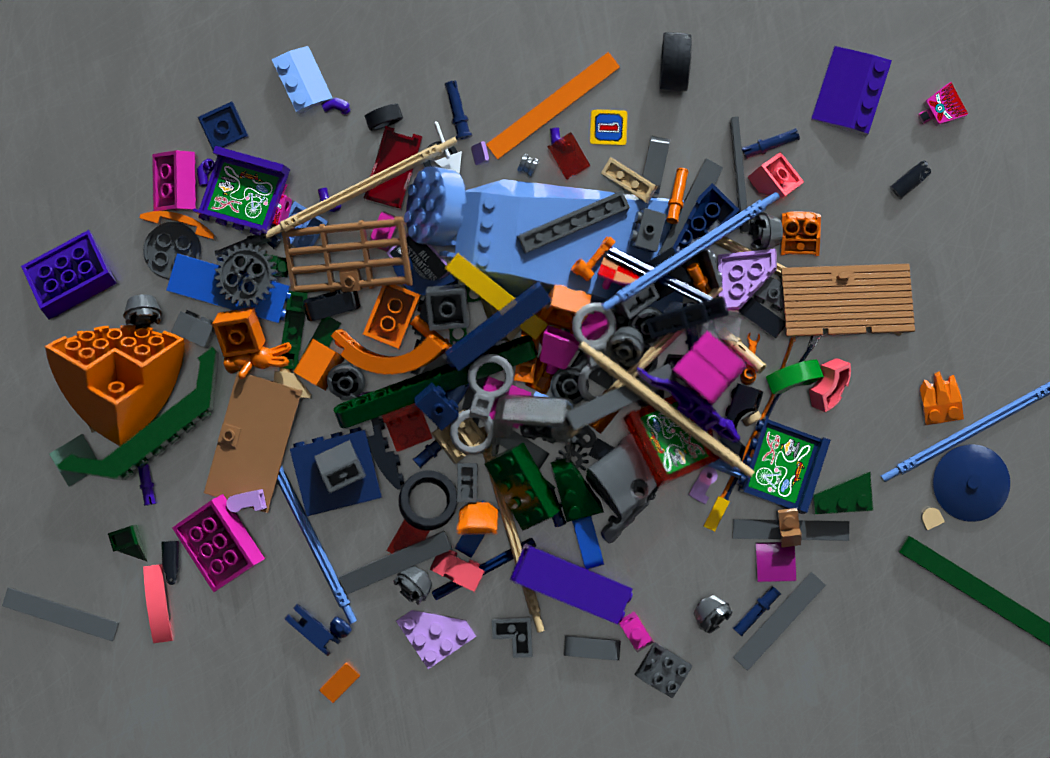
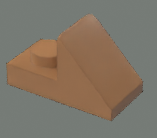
(789, 527)

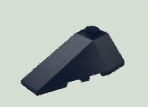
(707, 214)

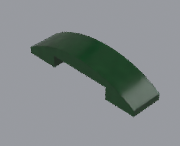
(294, 327)

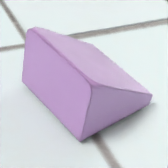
(480, 153)

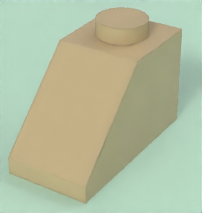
(290, 379)

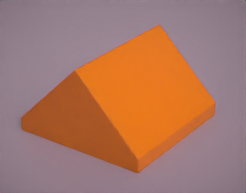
(317, 363)

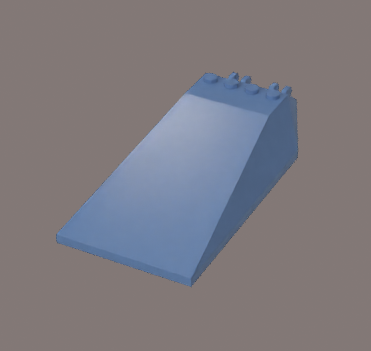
(508, 208)

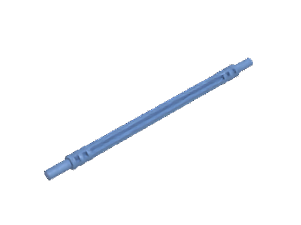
(690, 251)
(968, 432)
(315, 545)

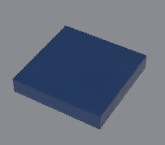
(223, 126)

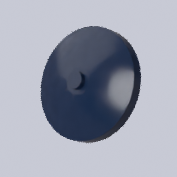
(971, 483)

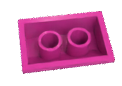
(174, 181)

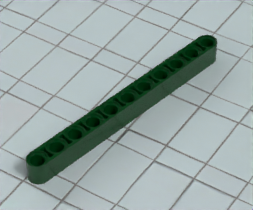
(404, 392)
(976, 589)

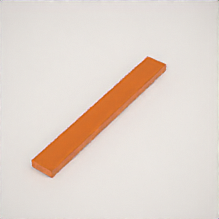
(553, 105)

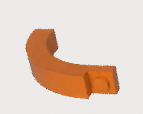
(367, 360)

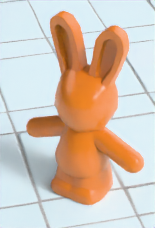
(261, 360)

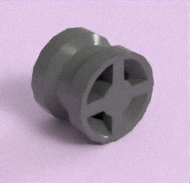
(528, 165)

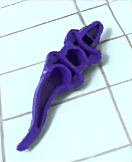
(693, 405)

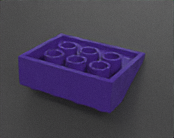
(851, 90)
(68, 274)

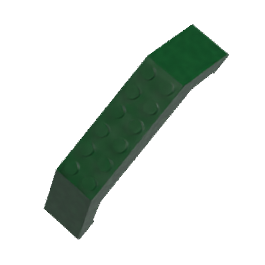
(158, 433)

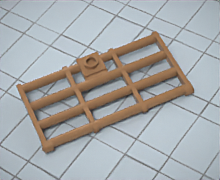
(348, 271)

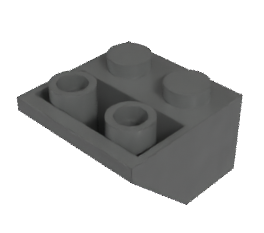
(339, 466)

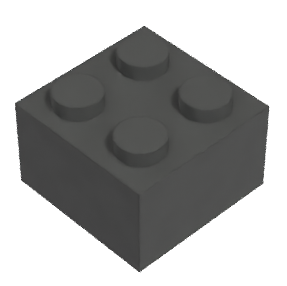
(447, 307)

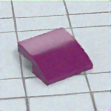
(775, 562)

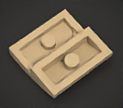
(468, 434)

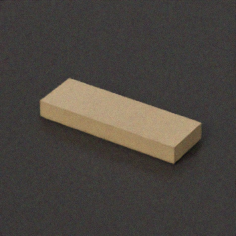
(629, 180)

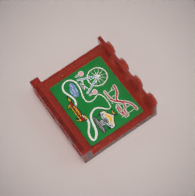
(666, 446)

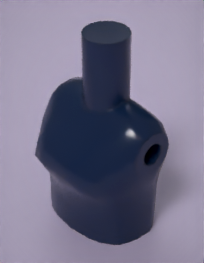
(340, 627)

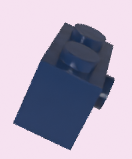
(437, 406)

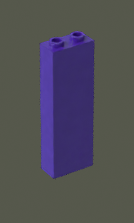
(571, 584)

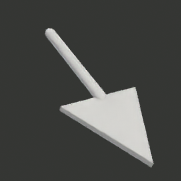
(449, 162)

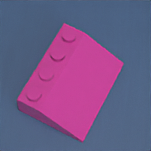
(218, 543)

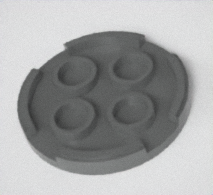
(164, 244)

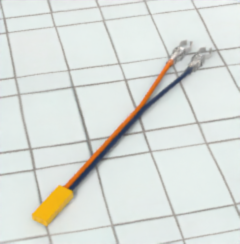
(721, 504)

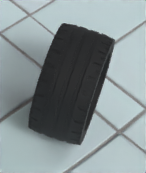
(675, 61)
(427, 477)

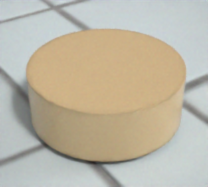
(751, 418)

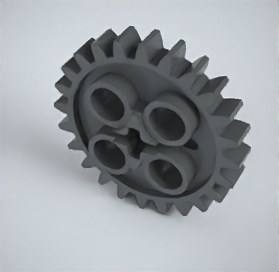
(262, 281)

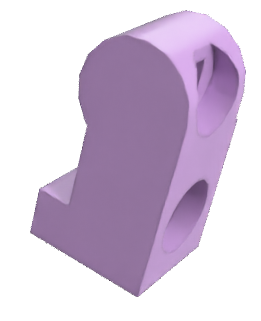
(702, 483)
(241, 501)

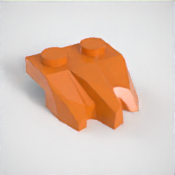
(941, 400)

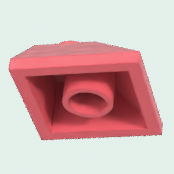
(775, 176)

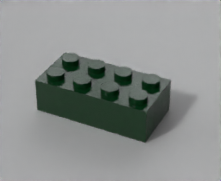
(523, 486)

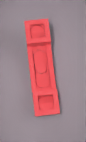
(157, 603)

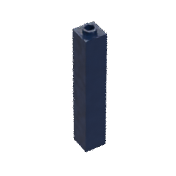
(497, 326)

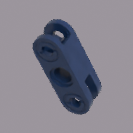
(312, 629)

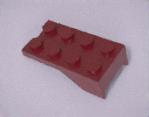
(392, 150)

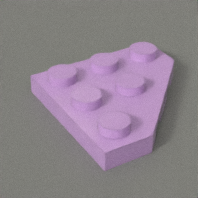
(744, 274)
(434, 635)

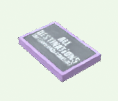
(424, 258)

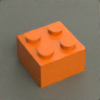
(564, 306)
(238, 332)

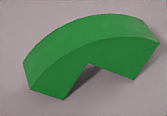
(794, 375)

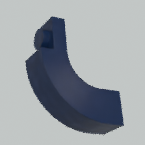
(420, 284)

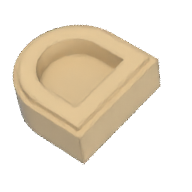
(931, 518)

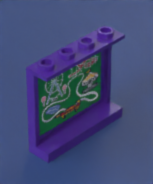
(243, 191)

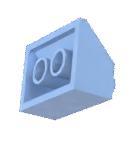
(302, 79)

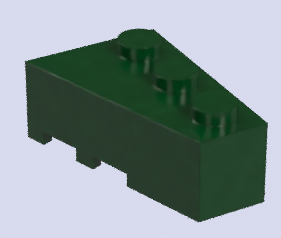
(574, 492)
(847, 496)

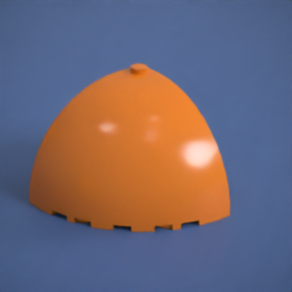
(116, 376)

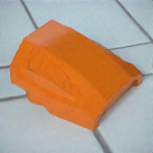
(801, 233)
(478, 519)

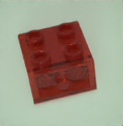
(407, 427)

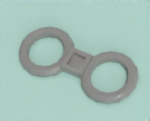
(598, 345)
(481, 403)

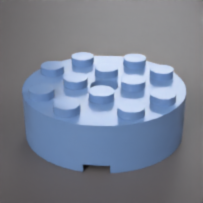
(435, 206)

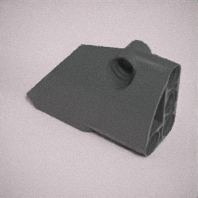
(620, 476)

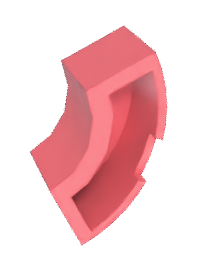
(828, 390)
(458, 570)

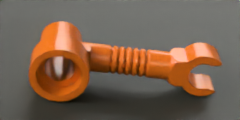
(585, 269)
(743, 377)

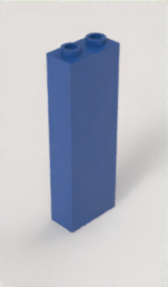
(197, 281)

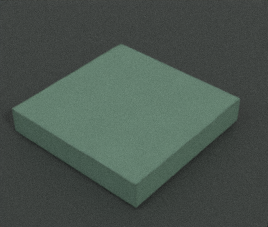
(79, 447)

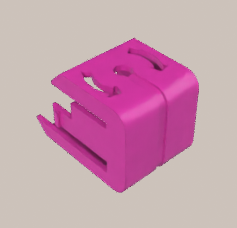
(709, 367)

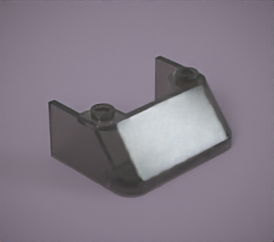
(533, 411)

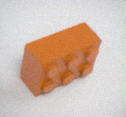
(392, 315)

